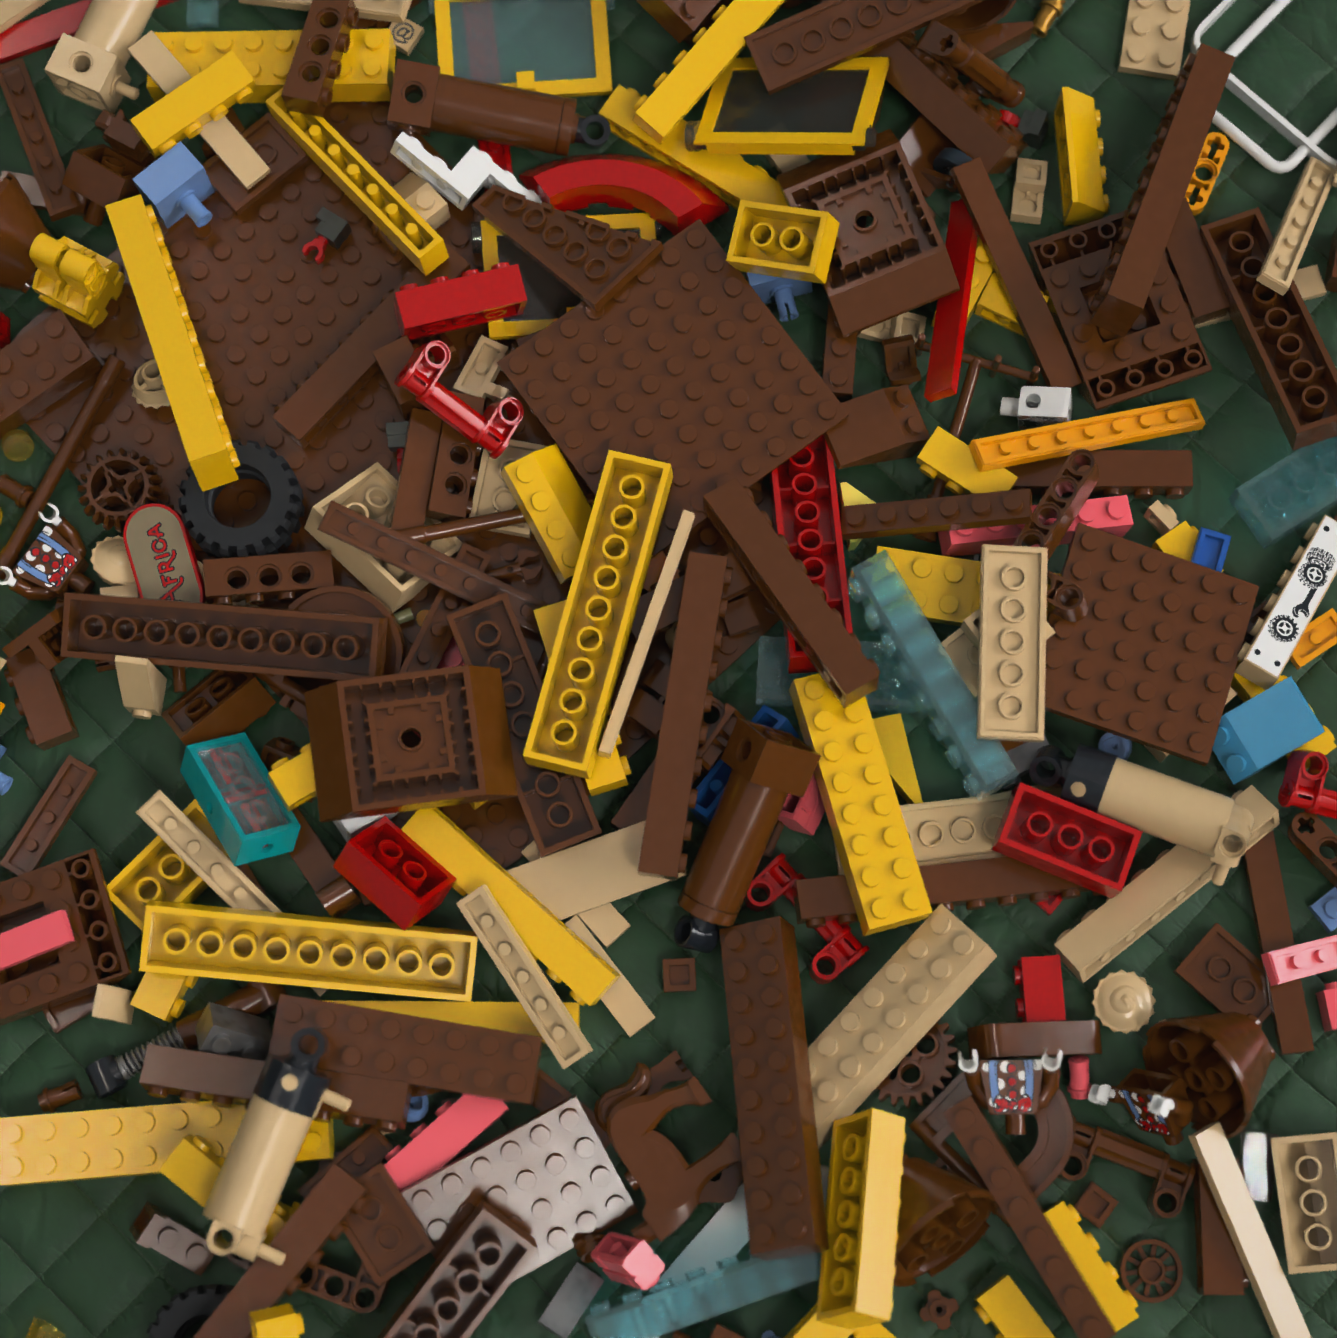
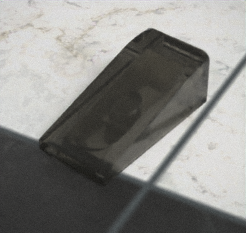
(1258, 1164)

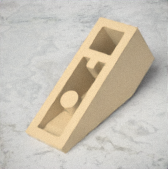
(140, 686)

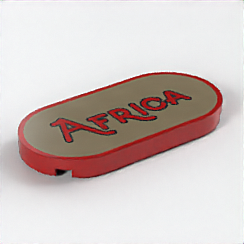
(162, 555)

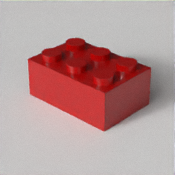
(394, 873)

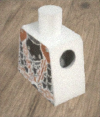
(1039, 406)

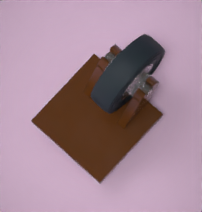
(931, 156)

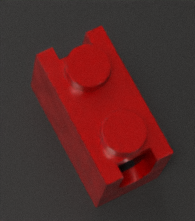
(1039, 989)

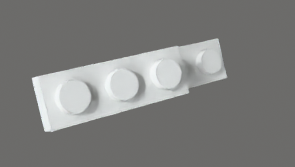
(465, 179)

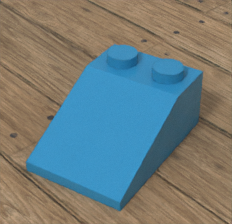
(1264, 730)

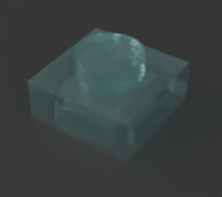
(203, 13)

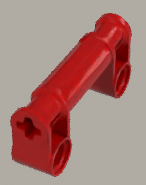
(421, 379)
(1308, 784)
(842, 946)

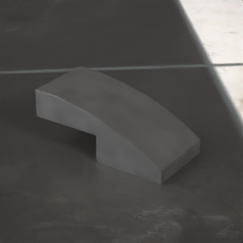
(571, 1301)

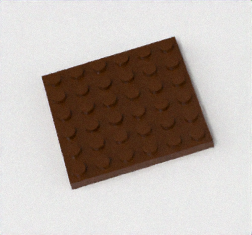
(1152, 648)

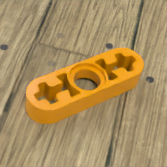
(1214, 167)

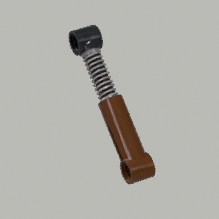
(112, 1072)

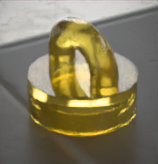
(17, 445)

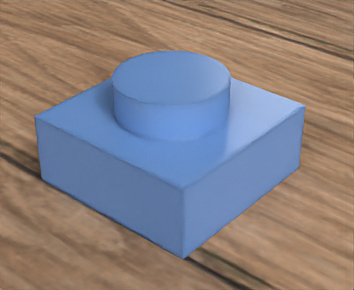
(1326, 910)

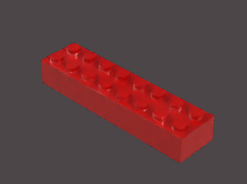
(809, 519)

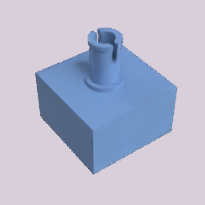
(176, 187)
(779, 290)

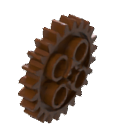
(931, 1067)

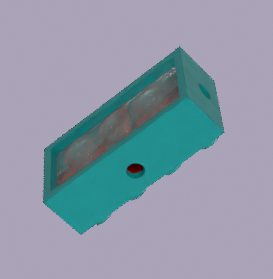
(239, 799)

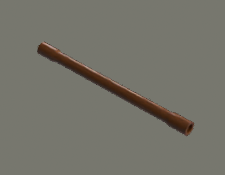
(104, 382)
(470, 525)

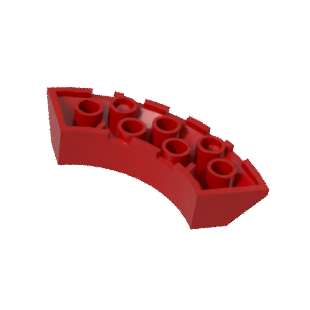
(625, 183)

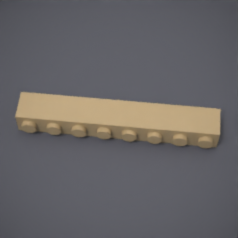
(1150, 897)

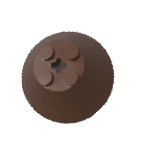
(18, 229)
(1219, 1061)
(936, 1219)

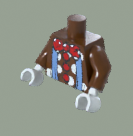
(51, 563)
(1012, 1086)
(1153, 1100)

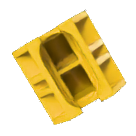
(74, 278)

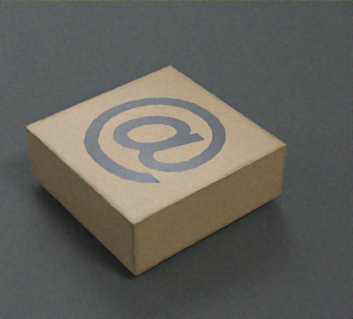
(406, 35)

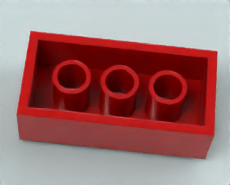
(460, 301)
(1066, 840)

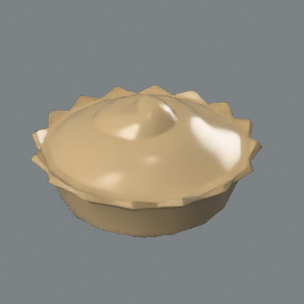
(149, 387)
(112, 561)
(1123, 1001)

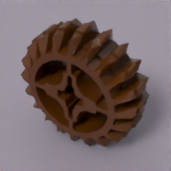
(110, 496)

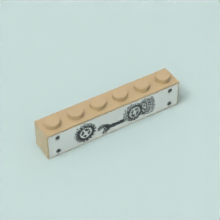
(1292, 607)

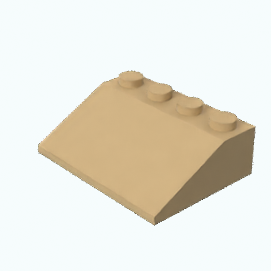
(373, 496)

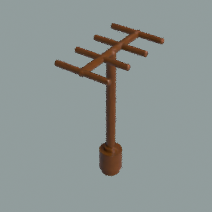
(975, 364)

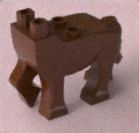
(653, 1162)

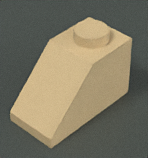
(423, 199)

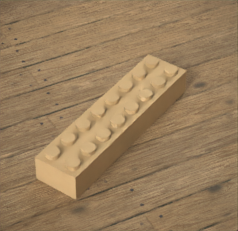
(892, 1015)

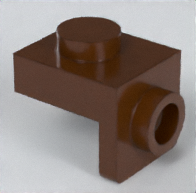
(900, 360)

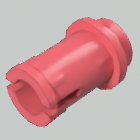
(1079, 1082)

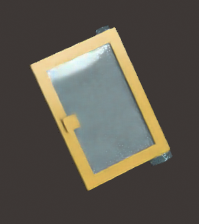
(527, 43)

